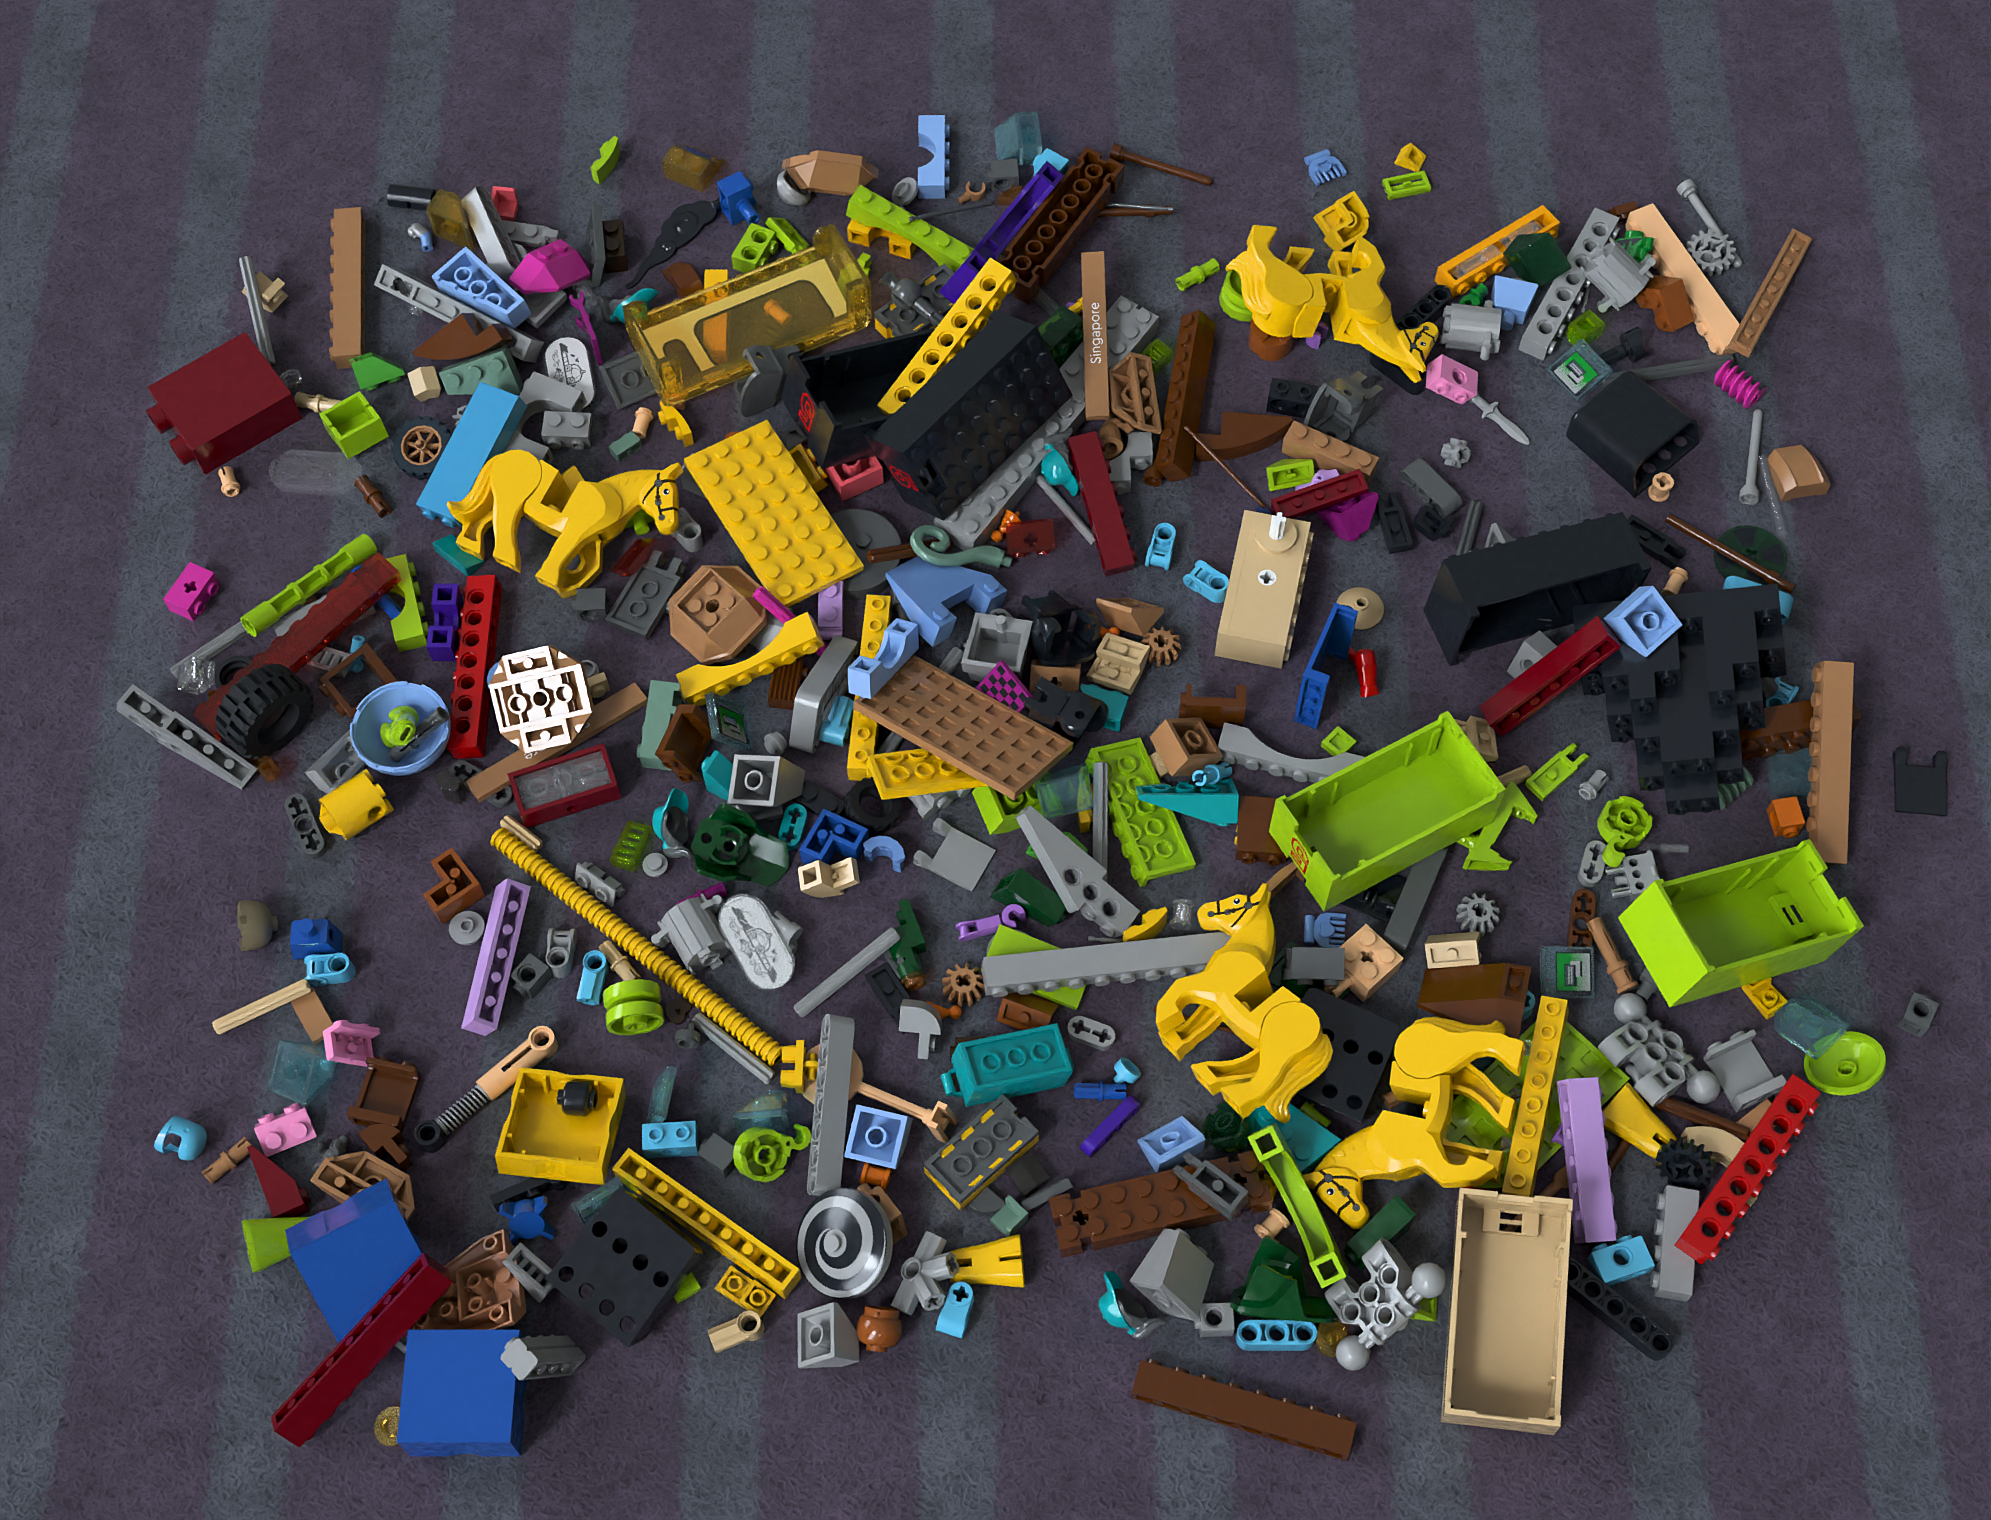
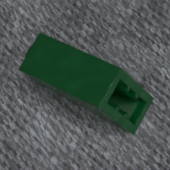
(1033, 896)
(1388, 1223)

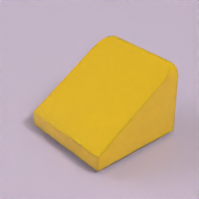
(1410, 158)

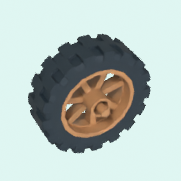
(408, 434)

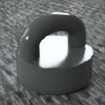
(687, 1037)

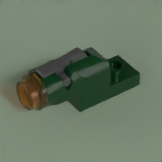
(905, 954)

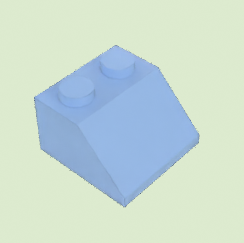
(1643, 620)
(878, 1136)

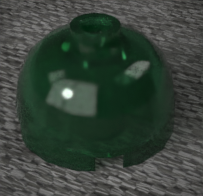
(1227, 1129)

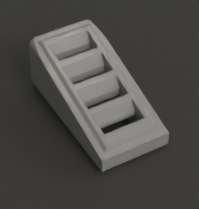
(325, 657)
(531, 1285)

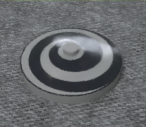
(844, 1243)

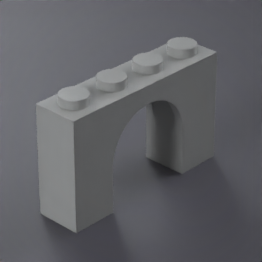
(539, 395)

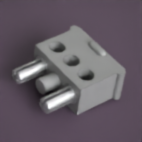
(1643, 869)

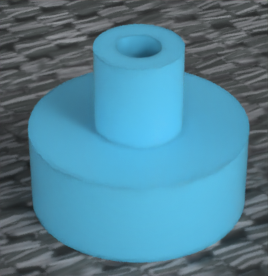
(1126, 1071)

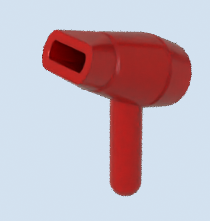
(1366, 670)

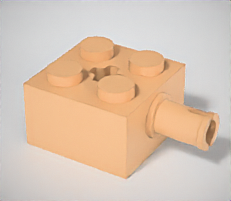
(1367, 964)

